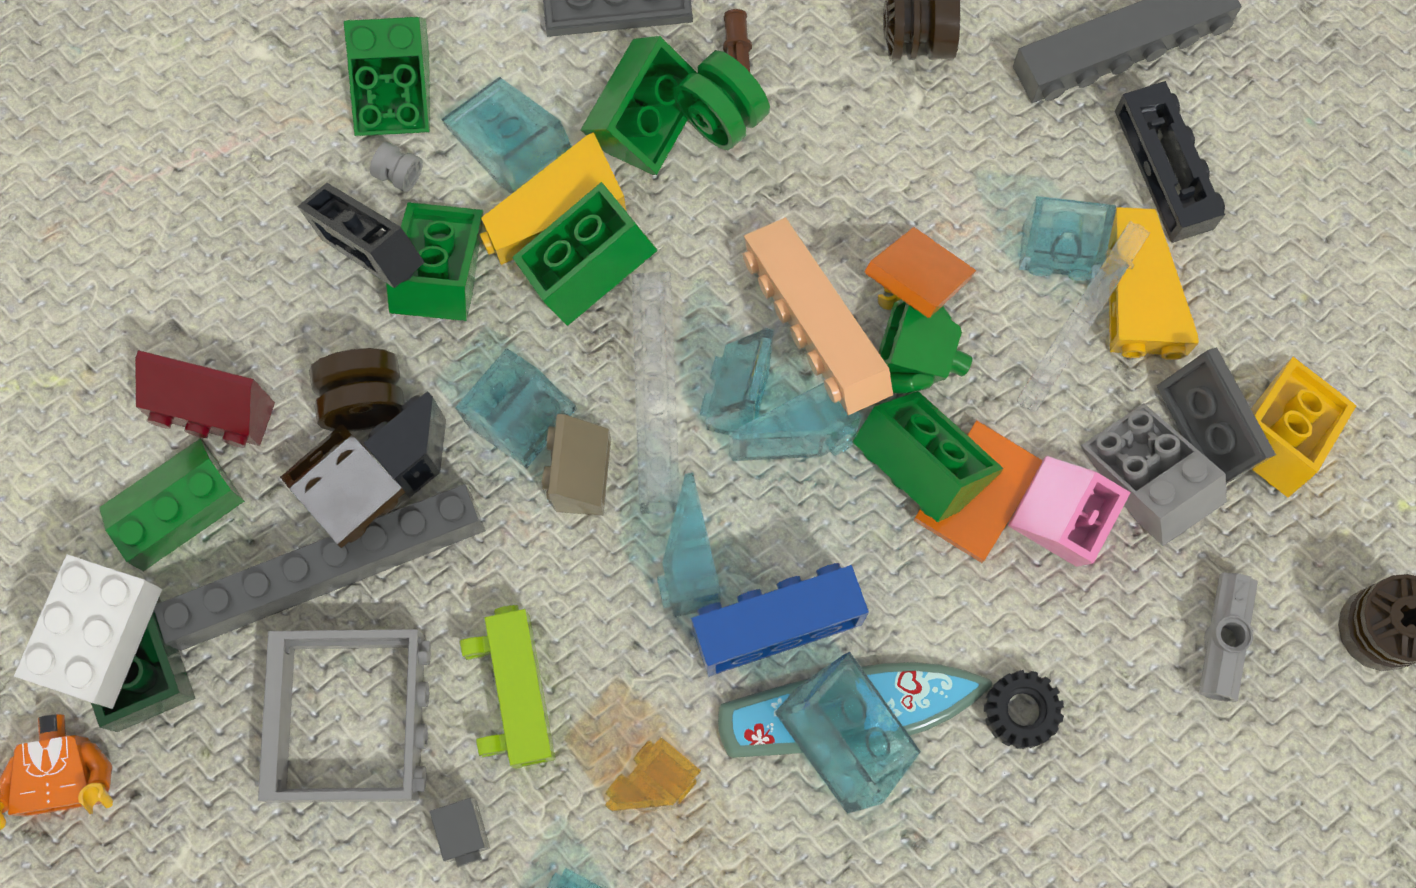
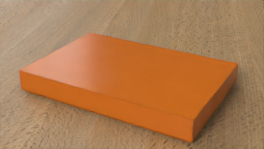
(920, 272)
(986, 516)

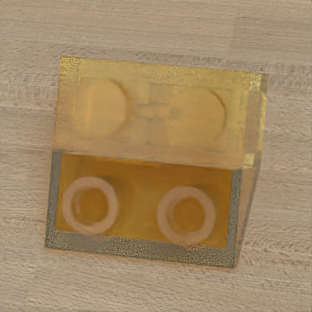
(657, 782)

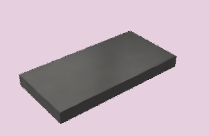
(590, 16)

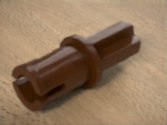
(737, 39)

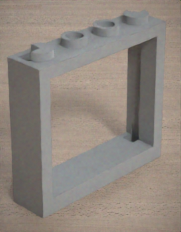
(278, 713)

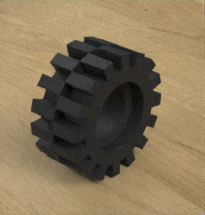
(1041, 692)

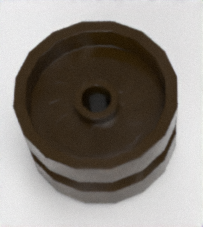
(356, 389)

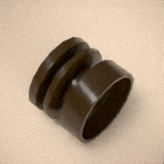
(922, 22)
(1373, 626)

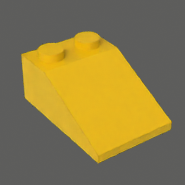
(1301, 423)

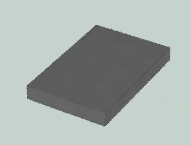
(1215, 415)

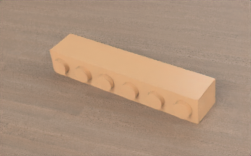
(817, 317)

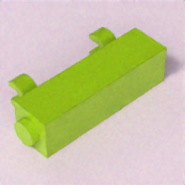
(518, 688)

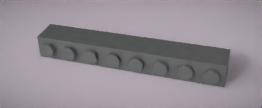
(318, 569)

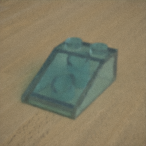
(508, 133)
(739, 382)
(797, 429)
(688, 561)

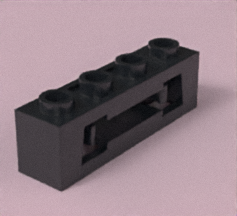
(1198, 205)
(358, 234)

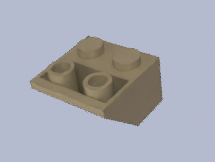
(578, 466)

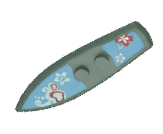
(915, 692)

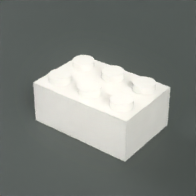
(88, 631)

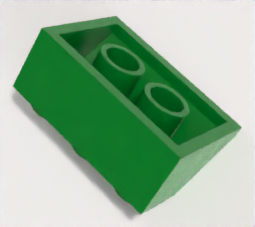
(637, 109)
(926, 455)
(169, 506)

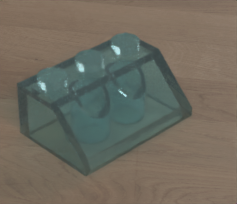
(849, 734)

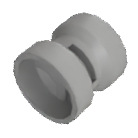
(396, 166)

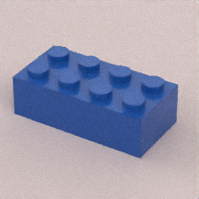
(779, 619)

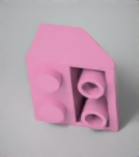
(1069, 510)

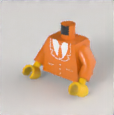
(54, 774)

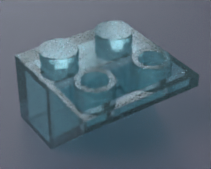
(514, 407)

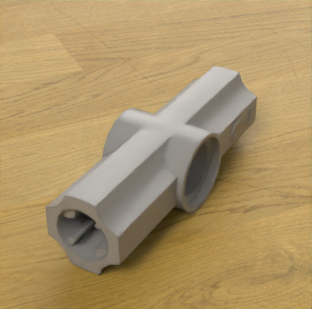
(1222, 662)

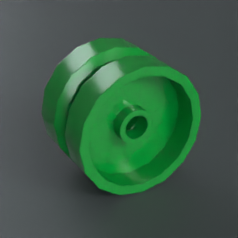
(722, 100)

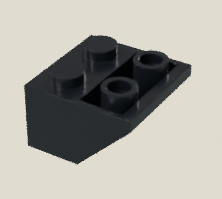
(411, 443)

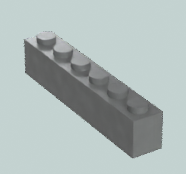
(1117, 42)

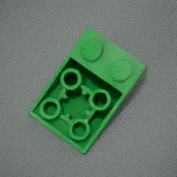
(388, 75)

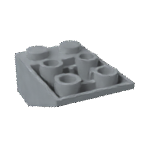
(1165, 473)

